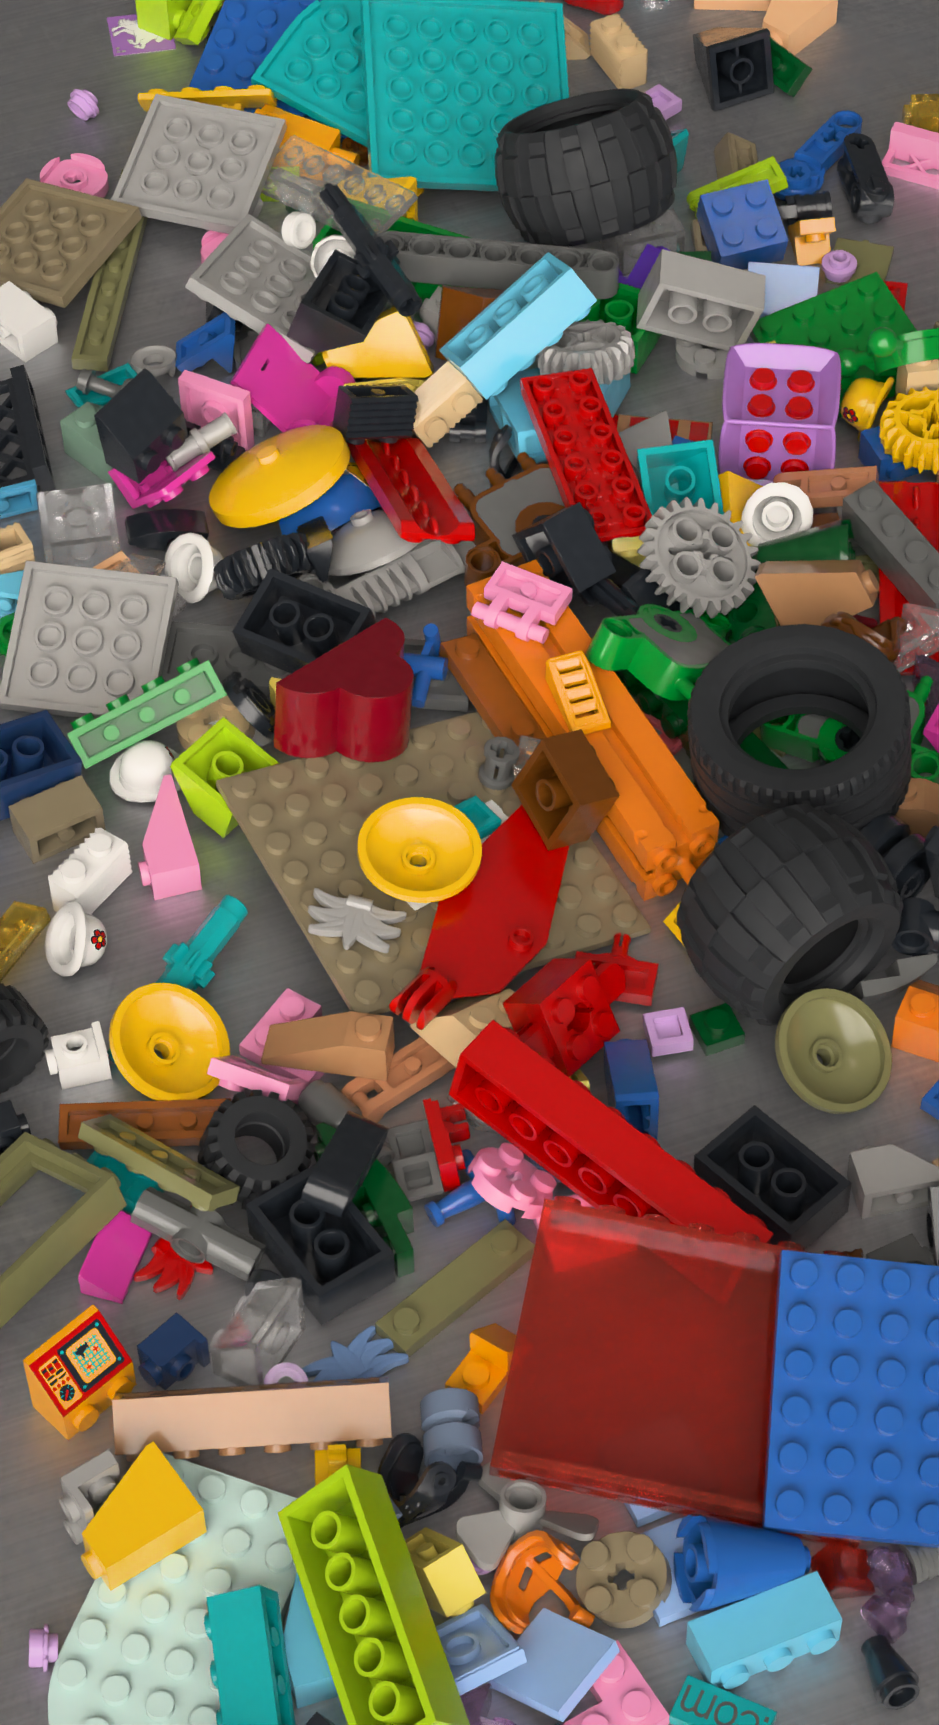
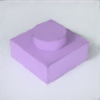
(665, 101)
(668, 1031)

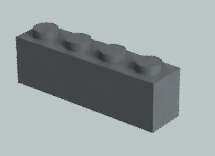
(894, 544)

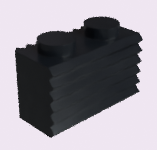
(375, 412)

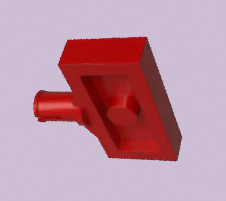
(639, 975)

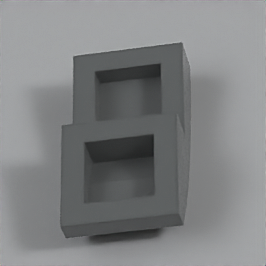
(899, 977)
(415, 1160)

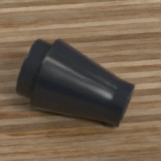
(890, 1676)

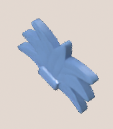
(358, 1360)

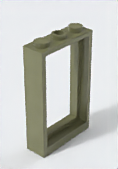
(70, 1232)

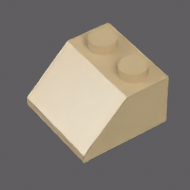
(462, 1021)

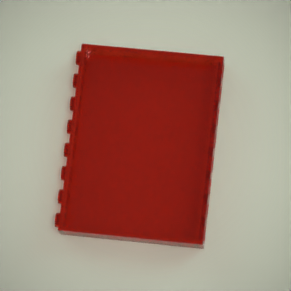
(644, 1364)

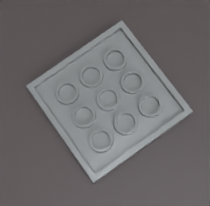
(199, 163)
(256, 279)
(85, 638)

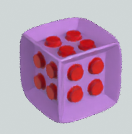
(778, 410)

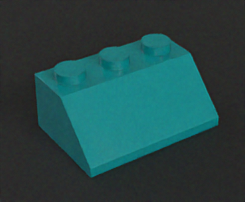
(678, 473)

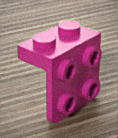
(163, 483)

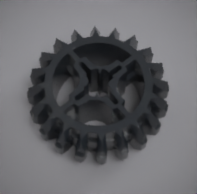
(244, 571)

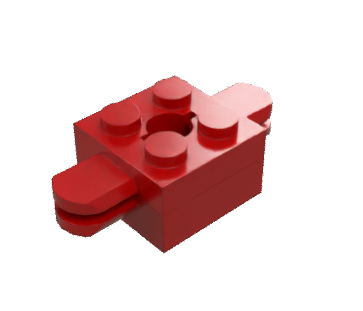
(567, 1010)

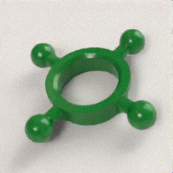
(889, 351)

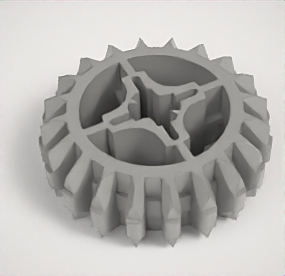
(591, 345)

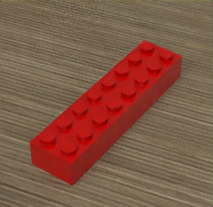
(583, 1139)

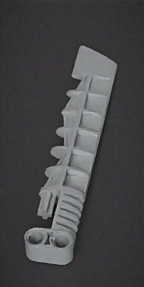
(437, 561)

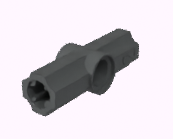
(197, 1233)

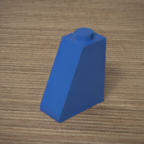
(632, 1083)

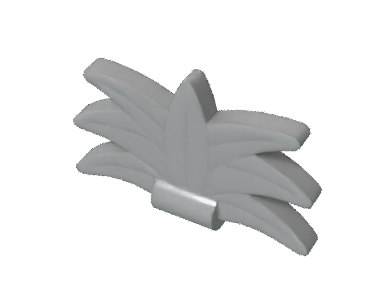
(354, 920)

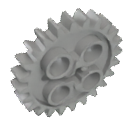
(698, 557)

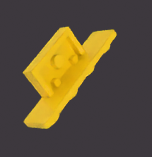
(253, 97)

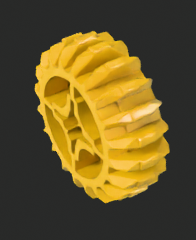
(912, 429)

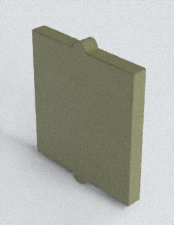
(869, 258)

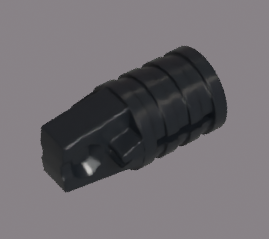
(806, 207)

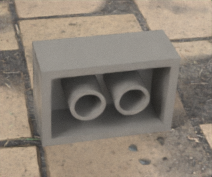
(700, 300)

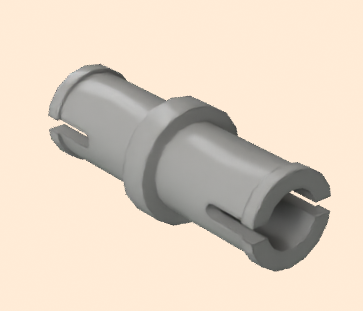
(202, 441)

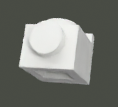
(79, 1057)

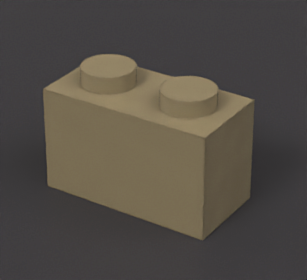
(56, 819)

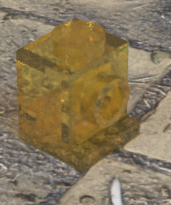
(922, 112)

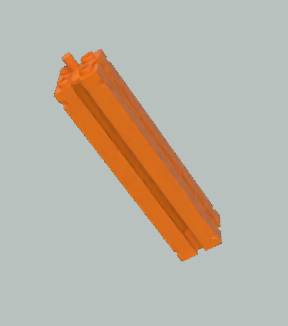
(660, 819)

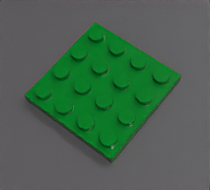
(838, 321)

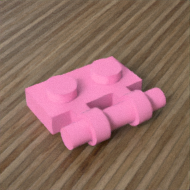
(527, 594)

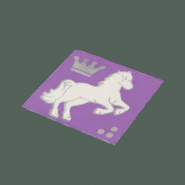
(129, 39)

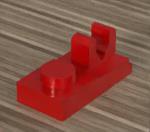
(445, 1133)

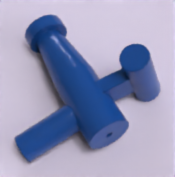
(427, 665)
(461, 1199)

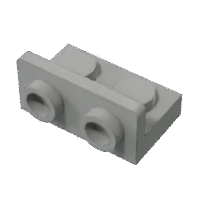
(86, 1491)

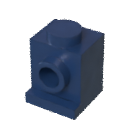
(172, 1352)

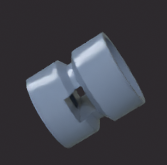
(451, 1427)

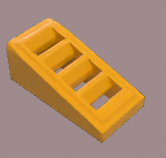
(569, 671)

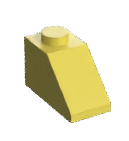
(444, 1572)

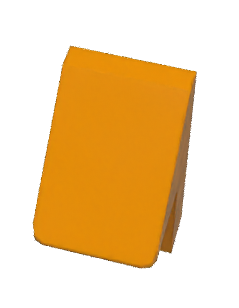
(811, 239)
(486, 1364)

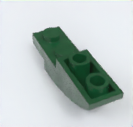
(382, 1204)

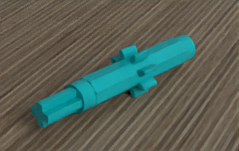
(191, 962)

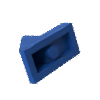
(210, 341)

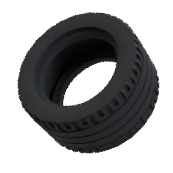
(790, 674)

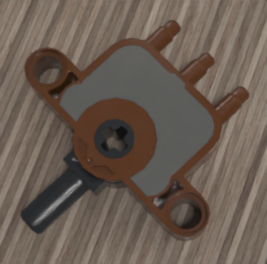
(506, 510)

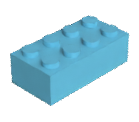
(519, 325)

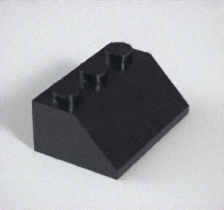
(337, 307)

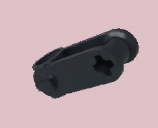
(865, 179)

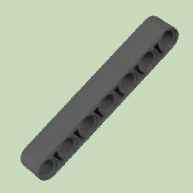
(495, 262)

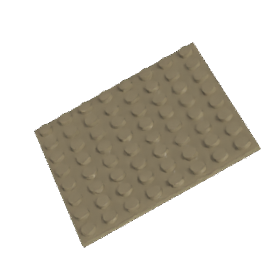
(306, 832)

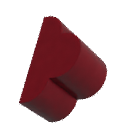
(349, 700)

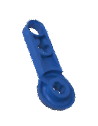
(817, 155)

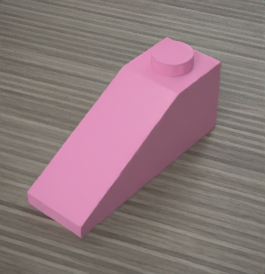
(168, 850)

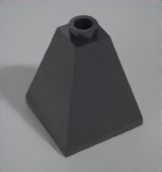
(734, 64)

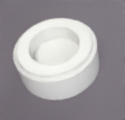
(298, 230)

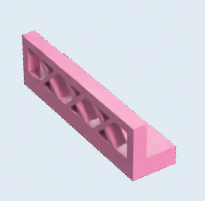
(918, 148)

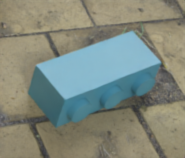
(764, 1632)

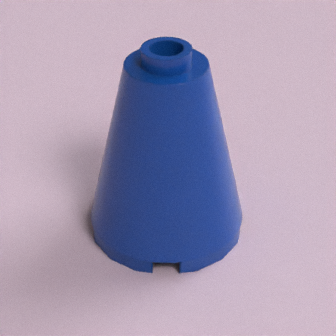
(733, 1561)

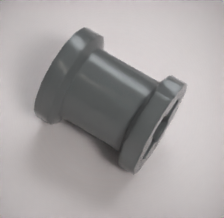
(492, 762)

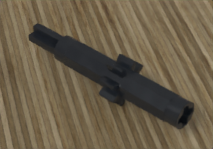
(373, 254)

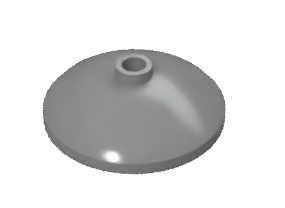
(366, 544)

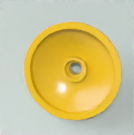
(419, 834)
(177, 1026)

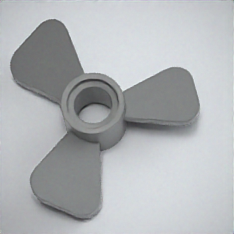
(519, 1512)

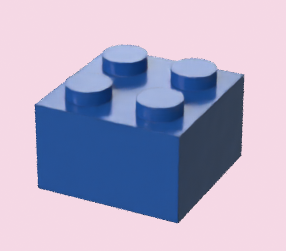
(742, 225)

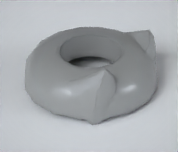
(154, 353)

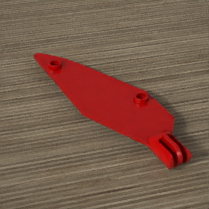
(491, 925)

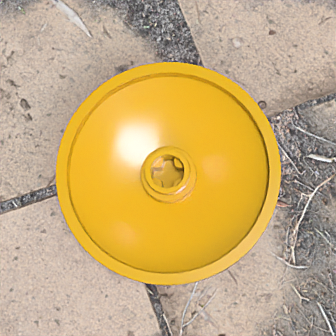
(279, 476)

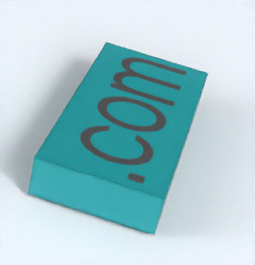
(710, 1705)

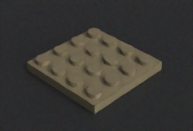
(58, 239)

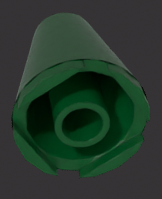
(817, 543)

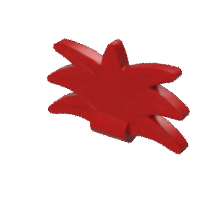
(173, 1269)

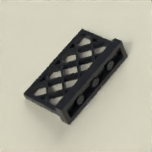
(29, 436)

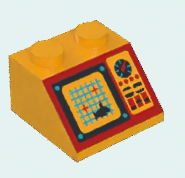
(78, 1373)

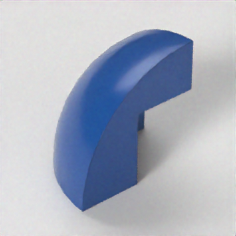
(335, 505)

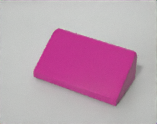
(113, 1259)

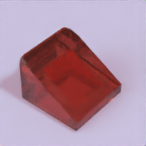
(843, 1571)

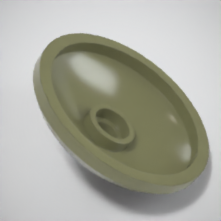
(848, 1041)

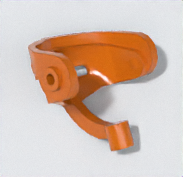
(512, 1603)

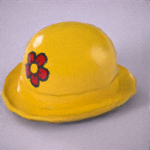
(863, 401)

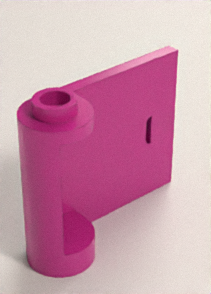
(287, 387)

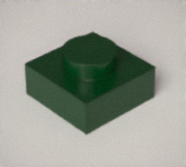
(716, 1029)

